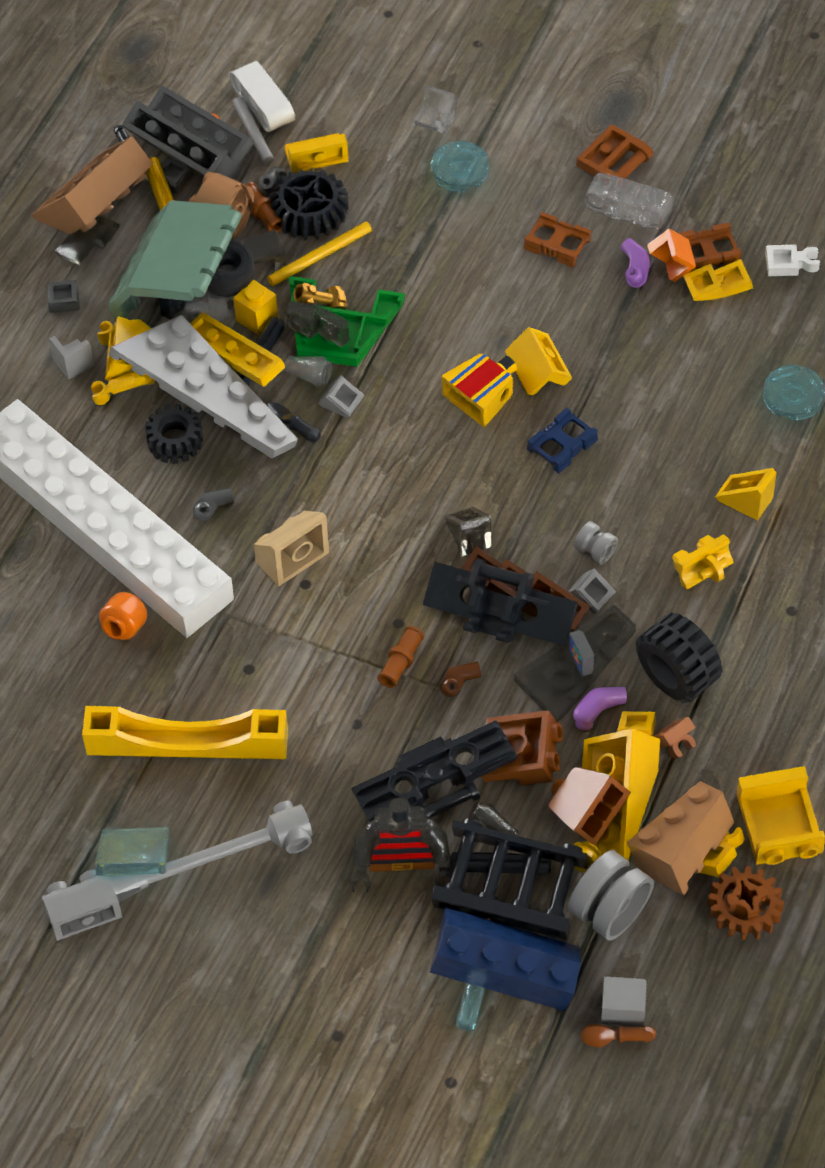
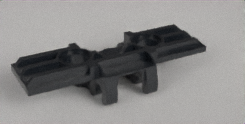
(496, 612)
(434, 764)

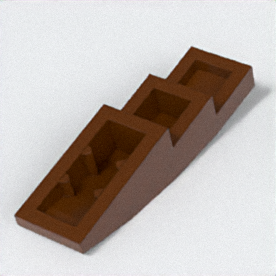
(540, 583)

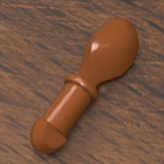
(600, 1035)

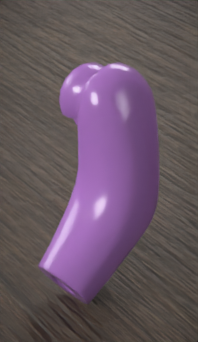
(639, 263)
(595, 703)

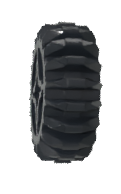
(309, 203)

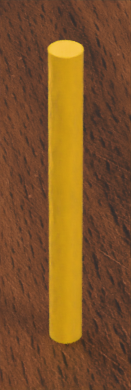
(319, 253)

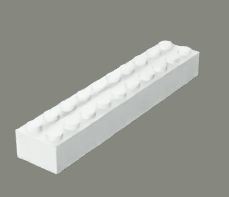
(109, 522)

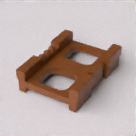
(705, 241)
(553, 245)

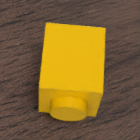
(255, 306)

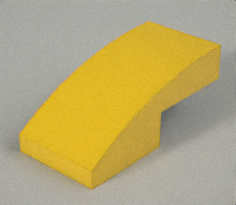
(719, 283)

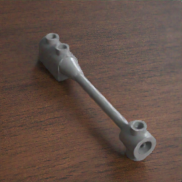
(98, 897)

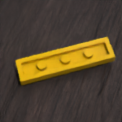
(238, 350)

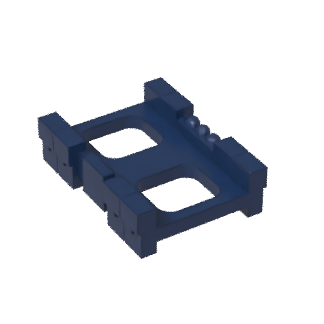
(570, 445)

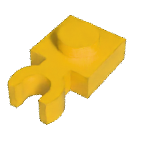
(718, 860)

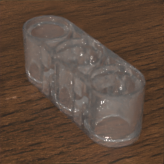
(628, 201)

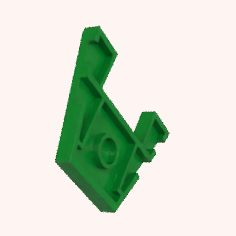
(363, 328)

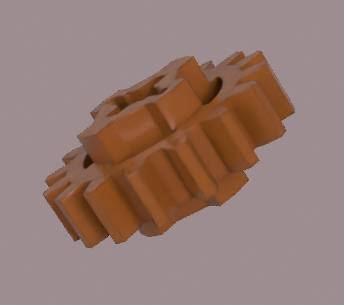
(737, 913)

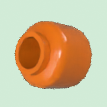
(123, 616)

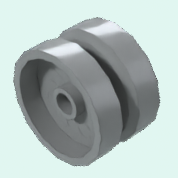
(610, 895)

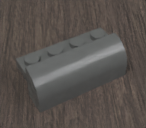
(188, 134)

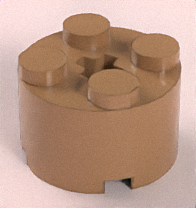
(226, 191)

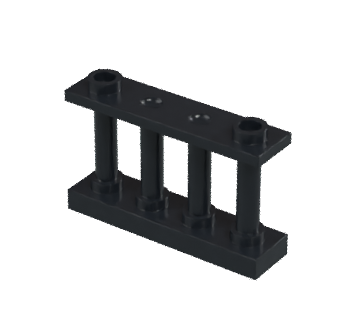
(519, 912)

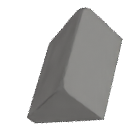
(341, 397)
(592, 590)

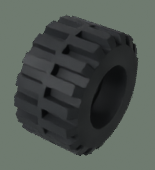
(679, 657)

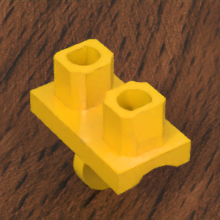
(705, 562)

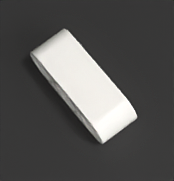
(262, 96)

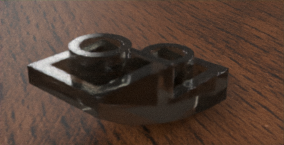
(79, 244)
(313, 319)

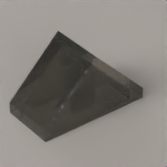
(470, 529)

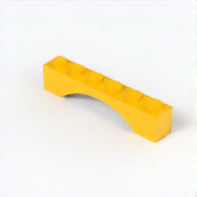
(126, 733)

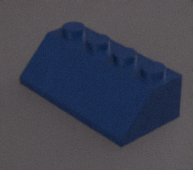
(506, 959)

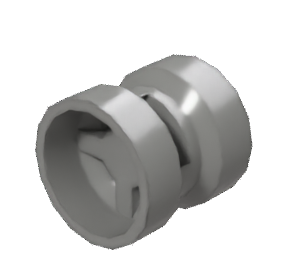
(596, 543)

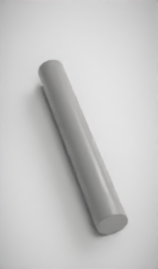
(253, 130)

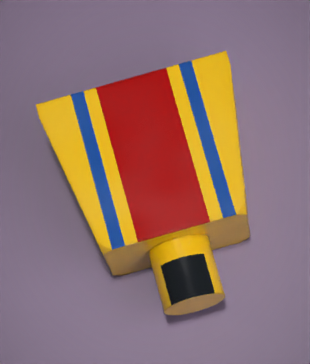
(480, 386)

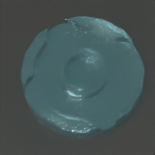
(460, 165)
(794, 392)

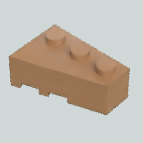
(681, 837)

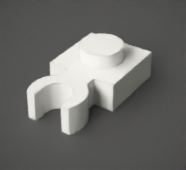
(786, 260)

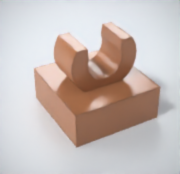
(674, 733)

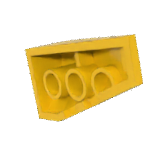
(634, 763)

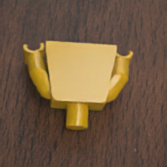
(119, 372)

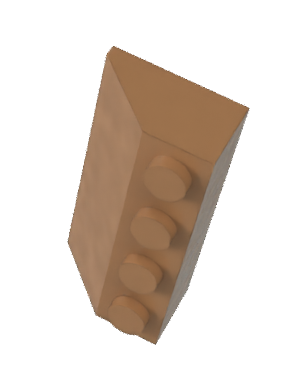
(95, 188)

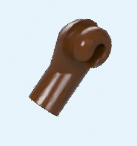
(456, 677)

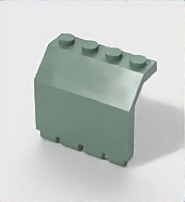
(176, 254)

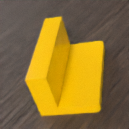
(317, 152)
(537, 361)

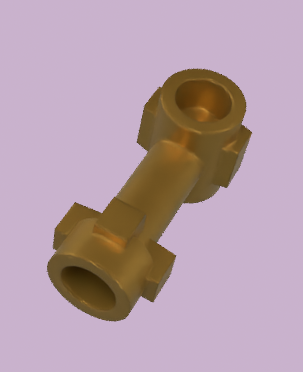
(332, 297)

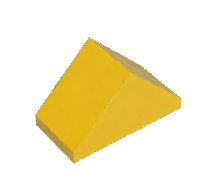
(749, 492)

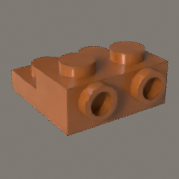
(534, 742)

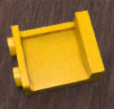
(779, 816)

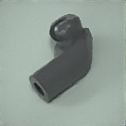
(272, 178)
(210, 501)

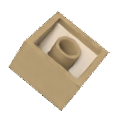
(293, 546)

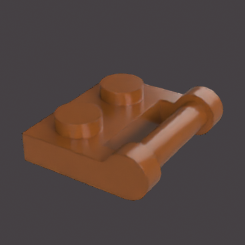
(610, 149)

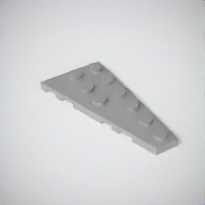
(204, 381)

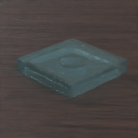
(133, 851)

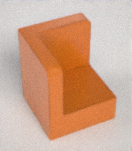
(675, 252)

